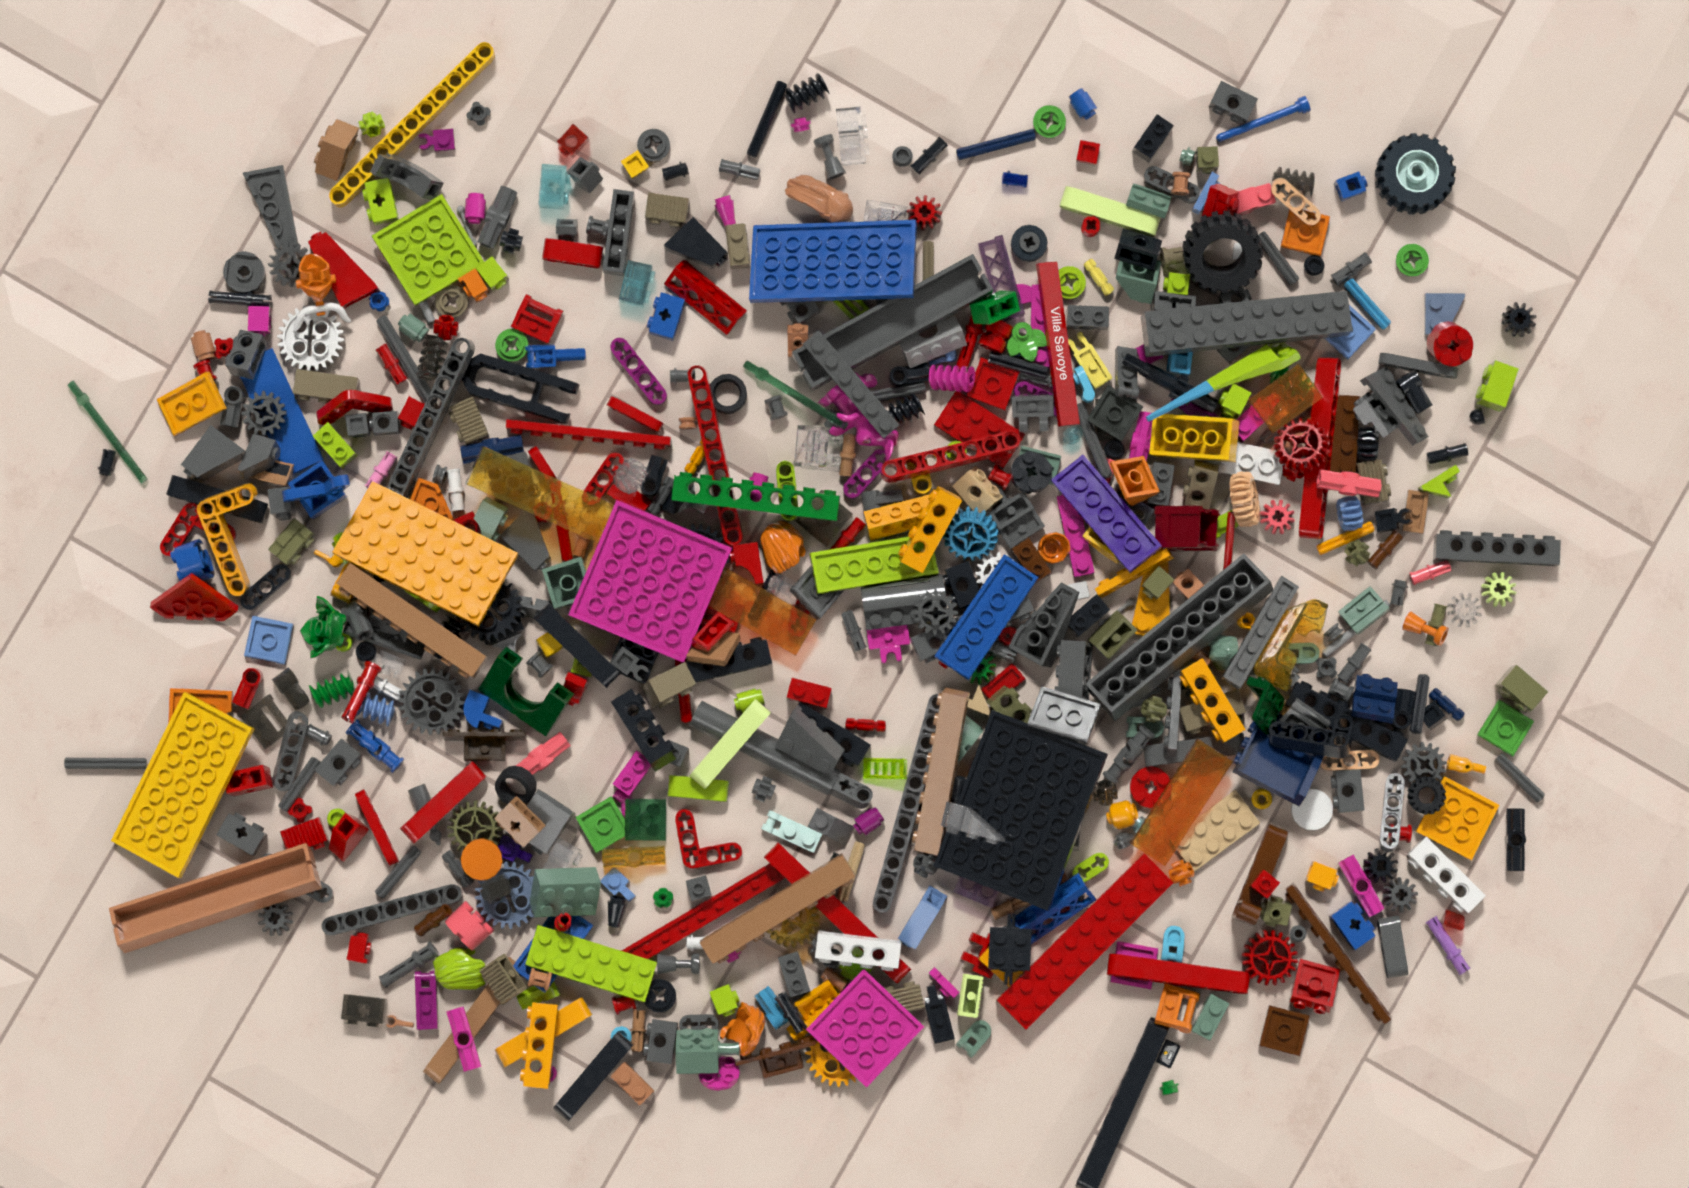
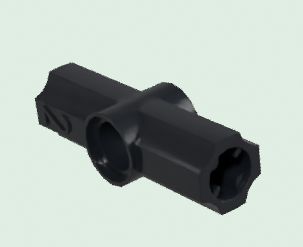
(1515, 825)

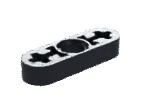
(257, 600)

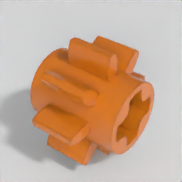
(1181, 873)

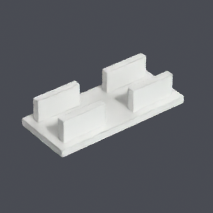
(1256, 460)

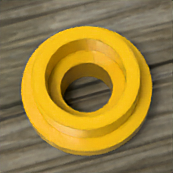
(1268, 799)

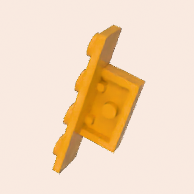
(813, 1005)

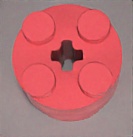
(469, 926)

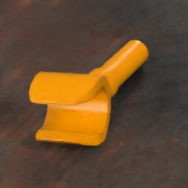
(335, 561)

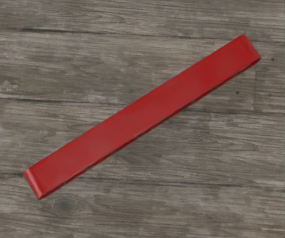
(1324, 413)
(717, 444)
(830, 907)

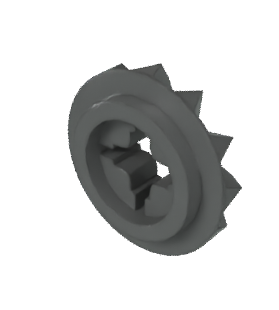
(658, 136)

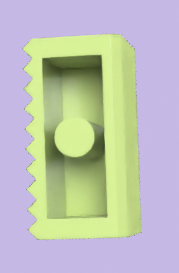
(970, 995)

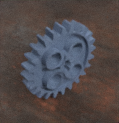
(524, 889)

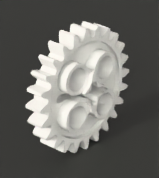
(329, 339)

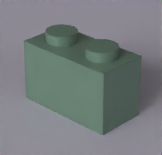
(1209, 1016)

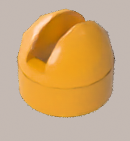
(1251, 619)

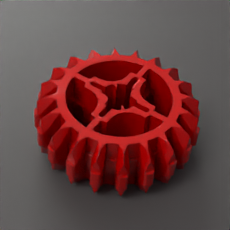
(1308, 431)
(1270, 948)

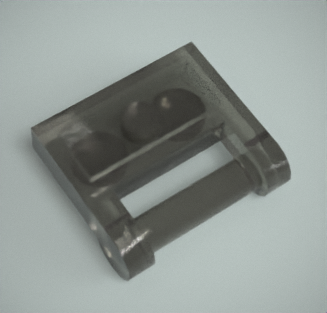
(264, 729)

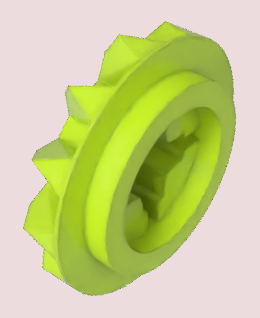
(1078, 285)

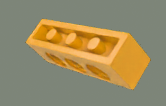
(896, 517)
(919, 559)
(1201, 670)
(528, 1076)

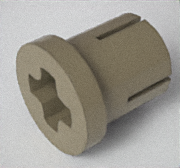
(1171, 256)

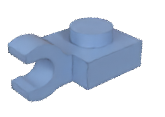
(616, 882)

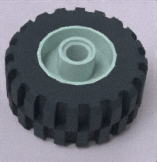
(1415, 173)

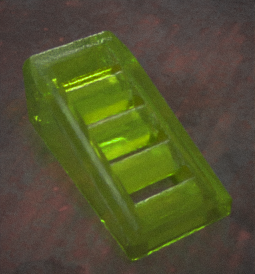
(867, 768)

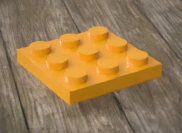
(1460, 821)

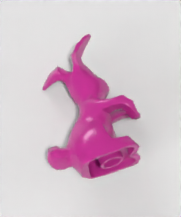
(865, 432)

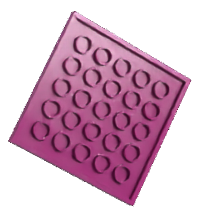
(650, 581)

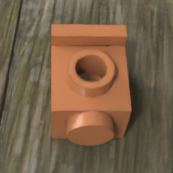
(796, 336)

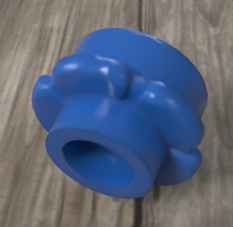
(379, 296)

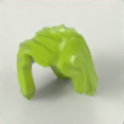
(458, 970)

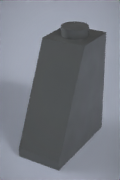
(527, 540)

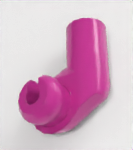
(621, 796)

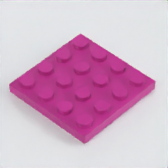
(865, 1028)

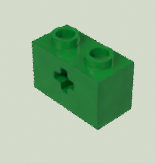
(994, 307)

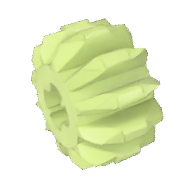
(1495, 596)

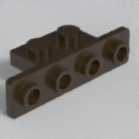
(484, 745)

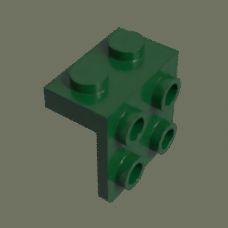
(1269, 703)

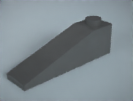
(1046, 627)

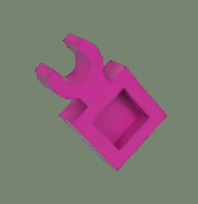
(947, 988)

